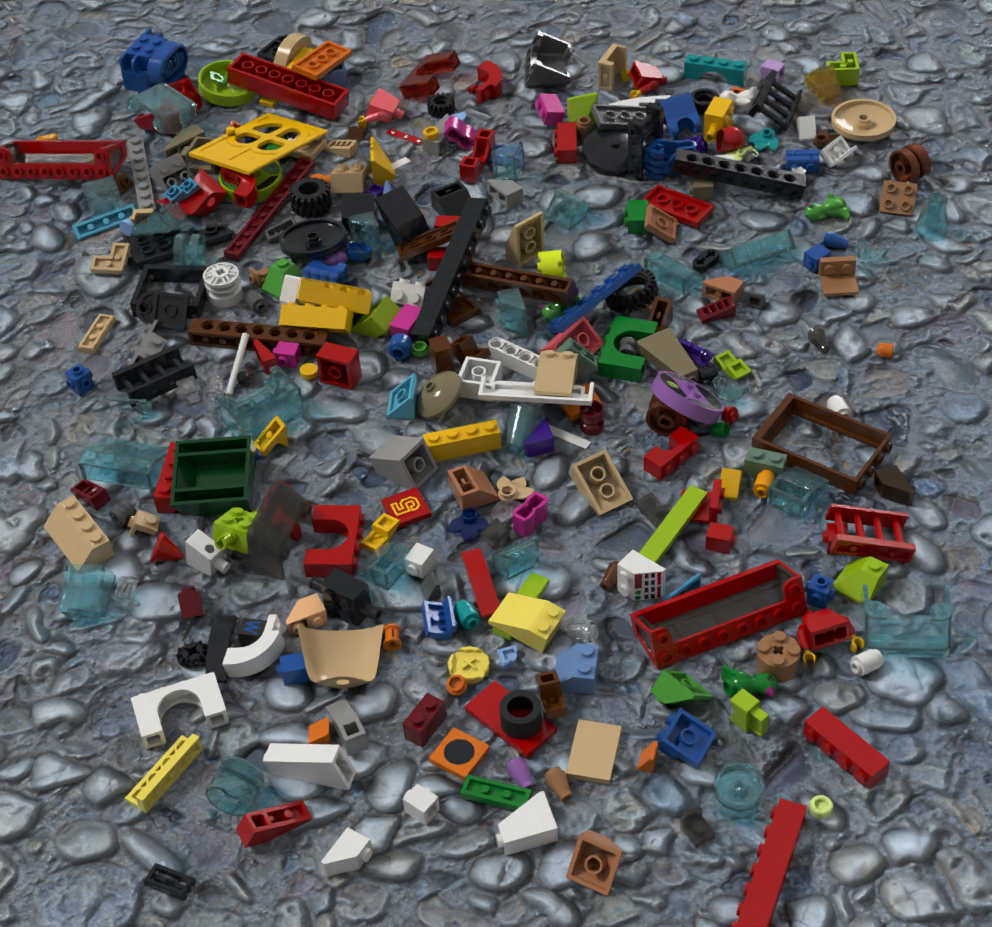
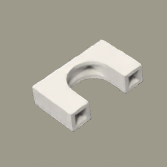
(152, 706)

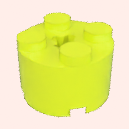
(552, 263)

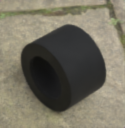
(521, 727)

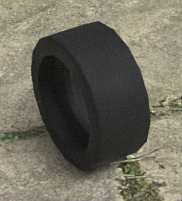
(703, 94)

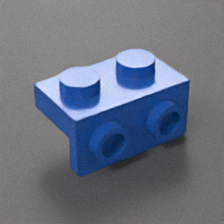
(439, 619)

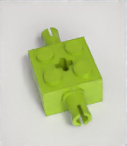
(232, 529)

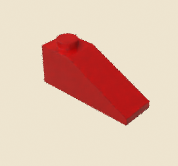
(271, 822)

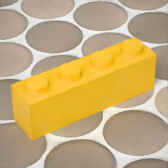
(319, 318)
(464, 440)

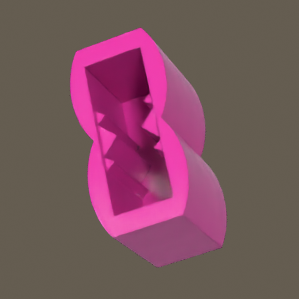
(459, 132)
(530, 514)

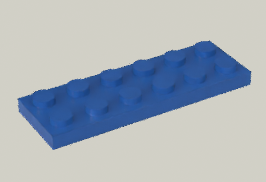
(597, 295)

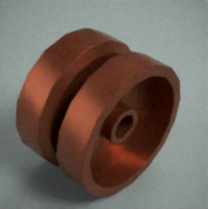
(909, 163)
(663, 418)

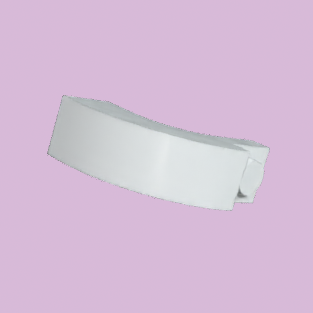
(259, 655)

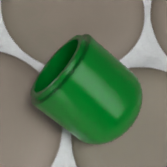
(720, 430)

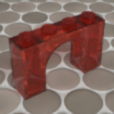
(422, 79)

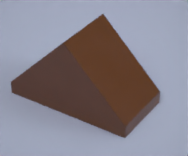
(662, 312)

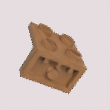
(838, 276)

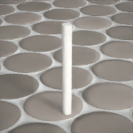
(237, 364)

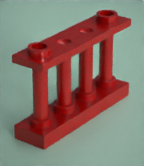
(863, 546)

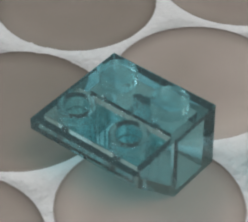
(384, 565)

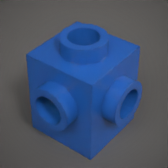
(79, 379)
(820, 591)

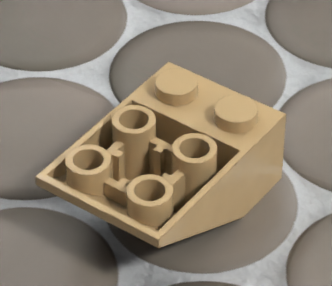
(348, 178)

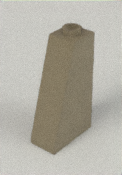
(667, 354)

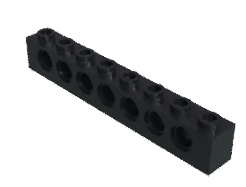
(739, 173)

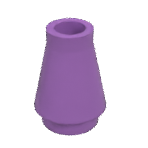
(520, 773)

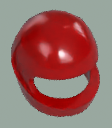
(733, 139)

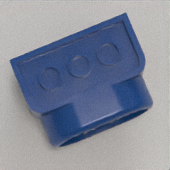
(152, 62)

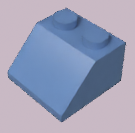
(578, 668)

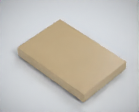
(593, 752)

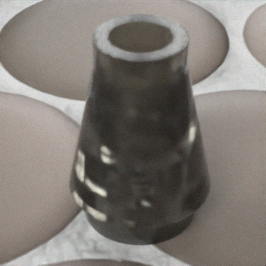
(818, 339)
(246, 375)

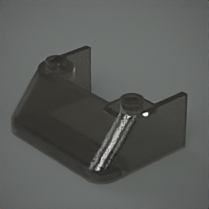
(273, 526)

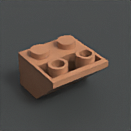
(471, 487)

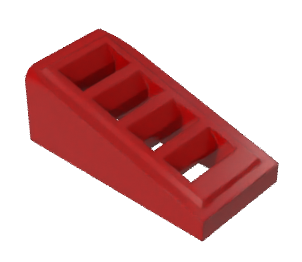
(265, 357)

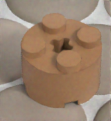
(778, 656)

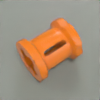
(392, 637)

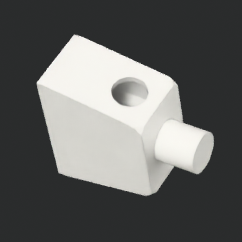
(204, 555)

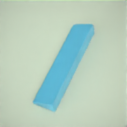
(102, 222)

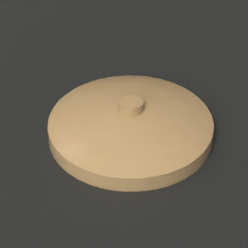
(863, 120)

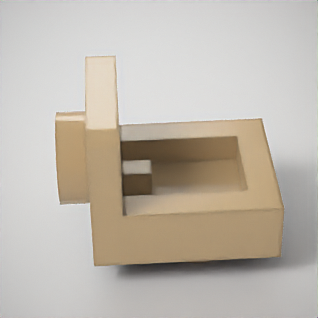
(140, 215)
(144, 522)

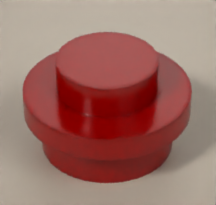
(730, 415)

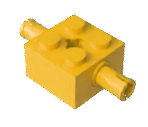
(718, 116)

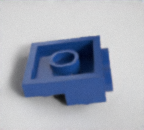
(685, 738)

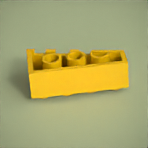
(333, 294)

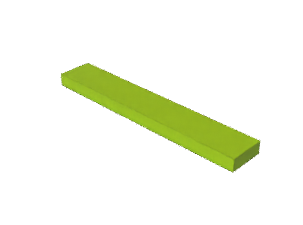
(674, 523)

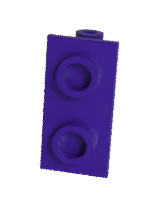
(697, 354)

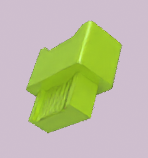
(748, 714)

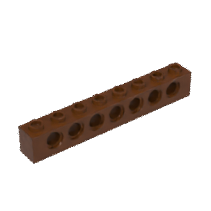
(530, 284)
(229, 333)

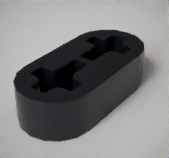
(705, 260)

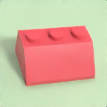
(581, 332)

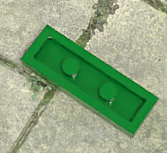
(494, 792)

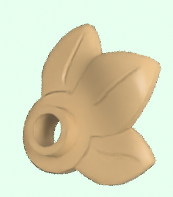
(513, 489)

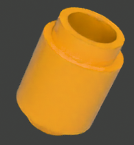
(762, 483)

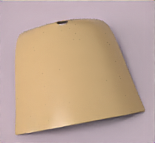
(342, 656)

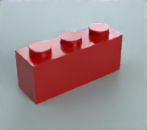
(565, 142)

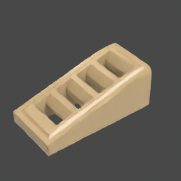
(344, 148)

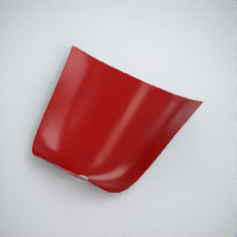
(204, 200)

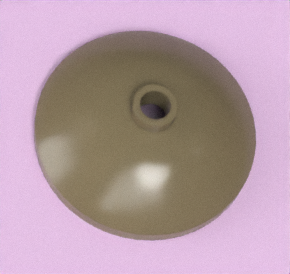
(439, 394)

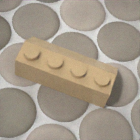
(78, 534)

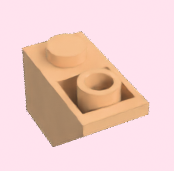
(307, 613)

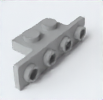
(148, 344)

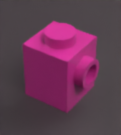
(287, 354)

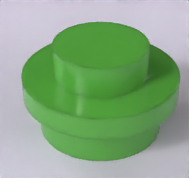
(420, 349)

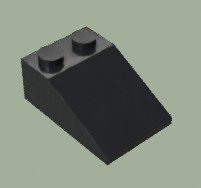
(401, 215)

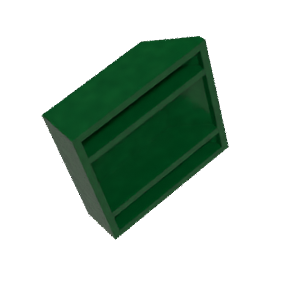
(213, 475)

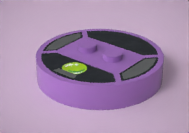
(687, 397)

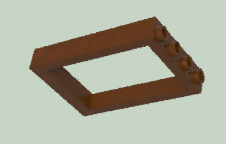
(834, 421)

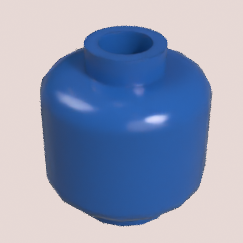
(400, 346)

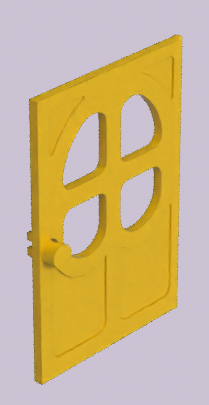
(248, 157)

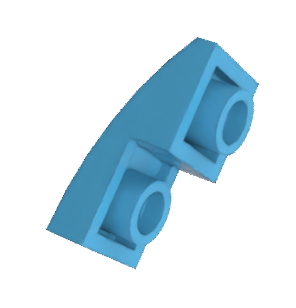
(176, 194)

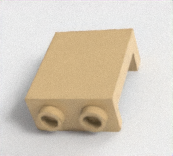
(611, 62)

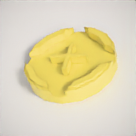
(469, 663)

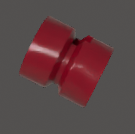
(592, 418)

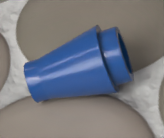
(834, 240)

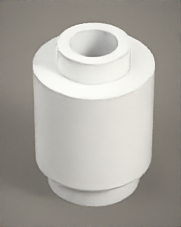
(839, 405)
(866, 662)

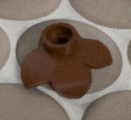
(823, 138)

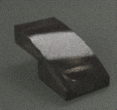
(652, 509)

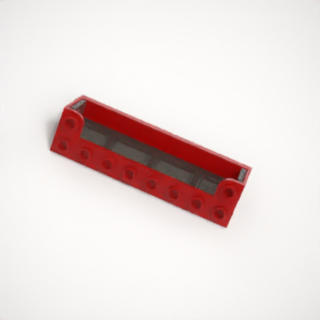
(61, 159)
(719, 613)

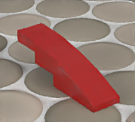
(480, 582)

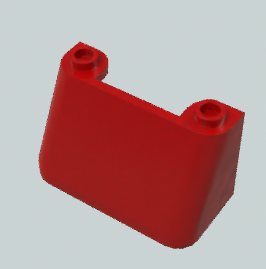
(183, 86)

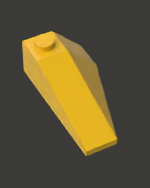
(380, 164)

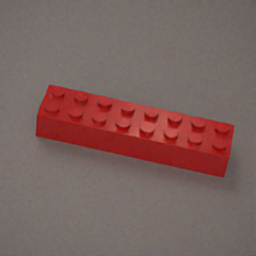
(288, 86)

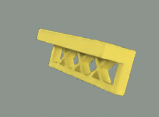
(165, 772)

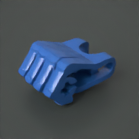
(680, 114)
(661, 155)
(322, 272)

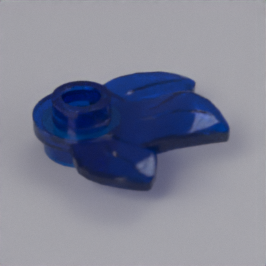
(468, 524)

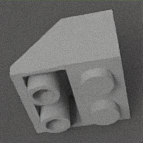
(170, 172)

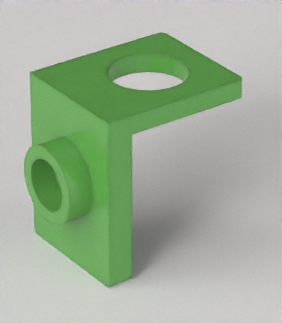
(223, 79)

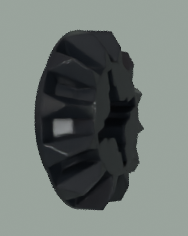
(195, 660)

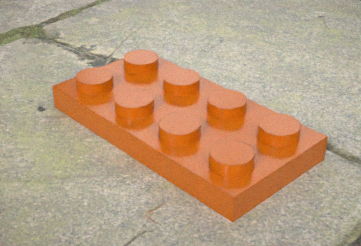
(321, 60)

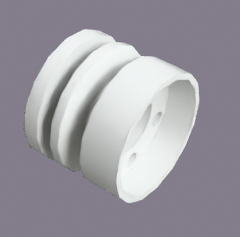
(223, 285)

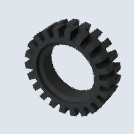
(638, 299)

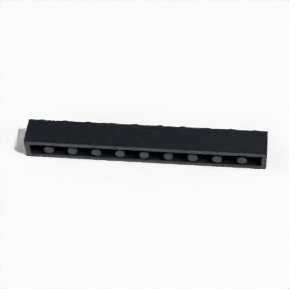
(451, 270)

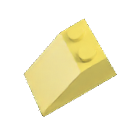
(528, 619)

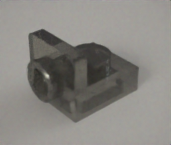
(696, 827)

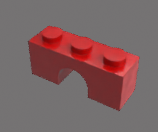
(663, 462)

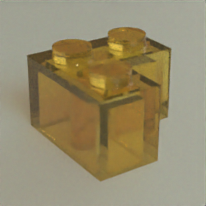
(824, 83)

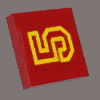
(407, 507)

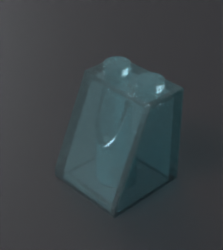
(86, 591)

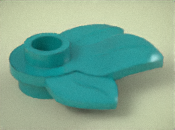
(764, 139)

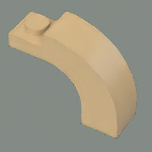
(291, 47)

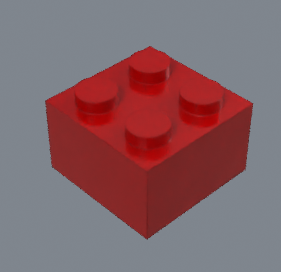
(339, 365)

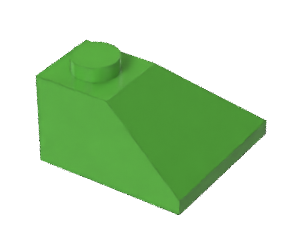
(276, 274)
(679, 688)

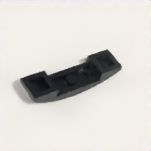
(218, 642)

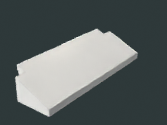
(525, 393)

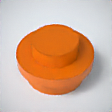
(456, 685)

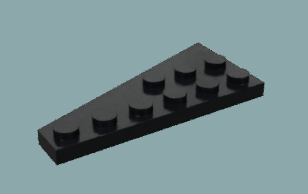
(160, 246)

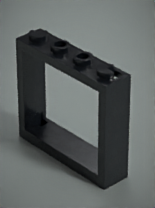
(172, 273)

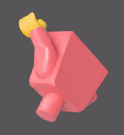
(381, 108)

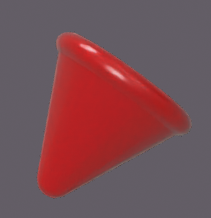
(165, 550)

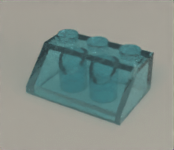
(672, 272)

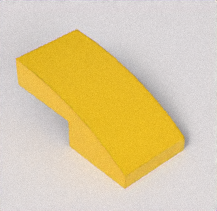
(381, 532)

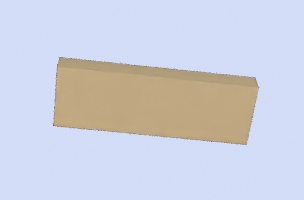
(96, 333)

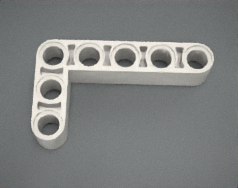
(515, 359)

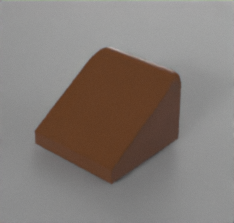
(357, 132)

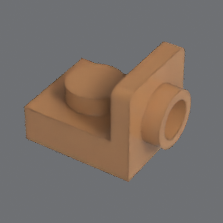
(257, 277)

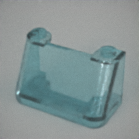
(170, 107)

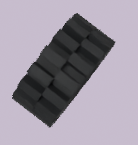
(440, 105)

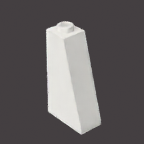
(310, 763)

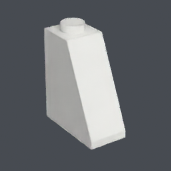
(527, 826)

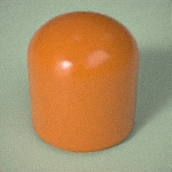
(885, 350)

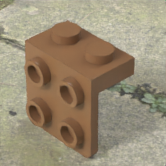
(898, 198)

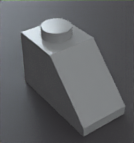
(505, 192)

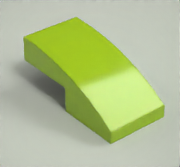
(734, 368)

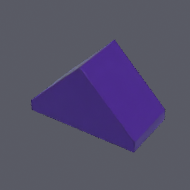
(540, 441)

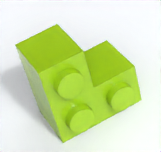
(846, 69)

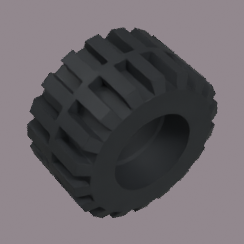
(310, 197)

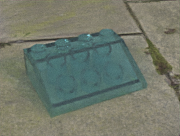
(123, 463)

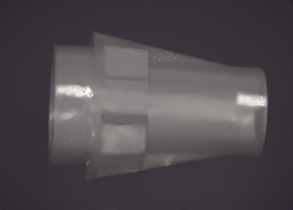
(584, 631)

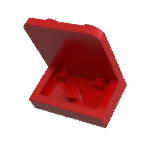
(711, 506)

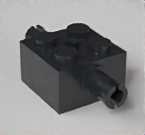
(346, 597)

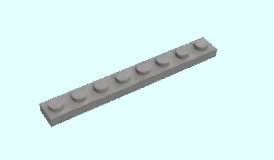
(141, 174)

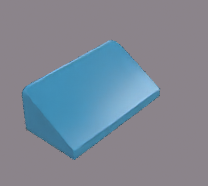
(691, 584)

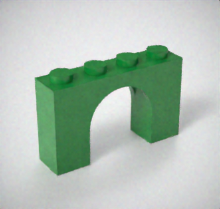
(619, 365)

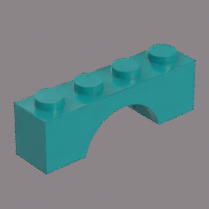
(733, 71)

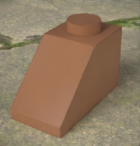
(723, 287)

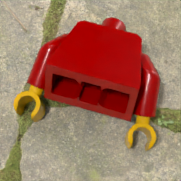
(645, 78)
(823, 630)

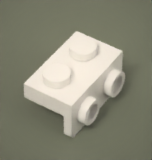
(836, 152)
(409, 293)

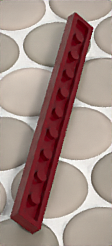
(268, 210)

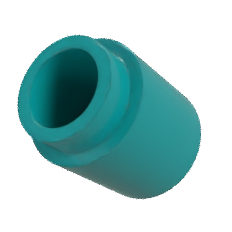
(467, 614)

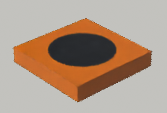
(459, 754)

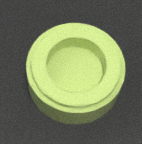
(821, 807)

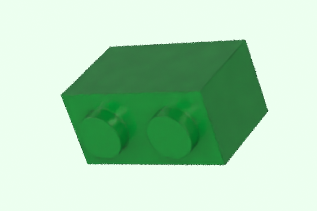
(635, 216)

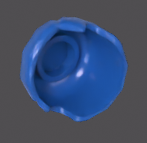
(358, 251)

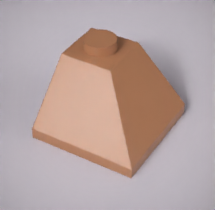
(594, 862)

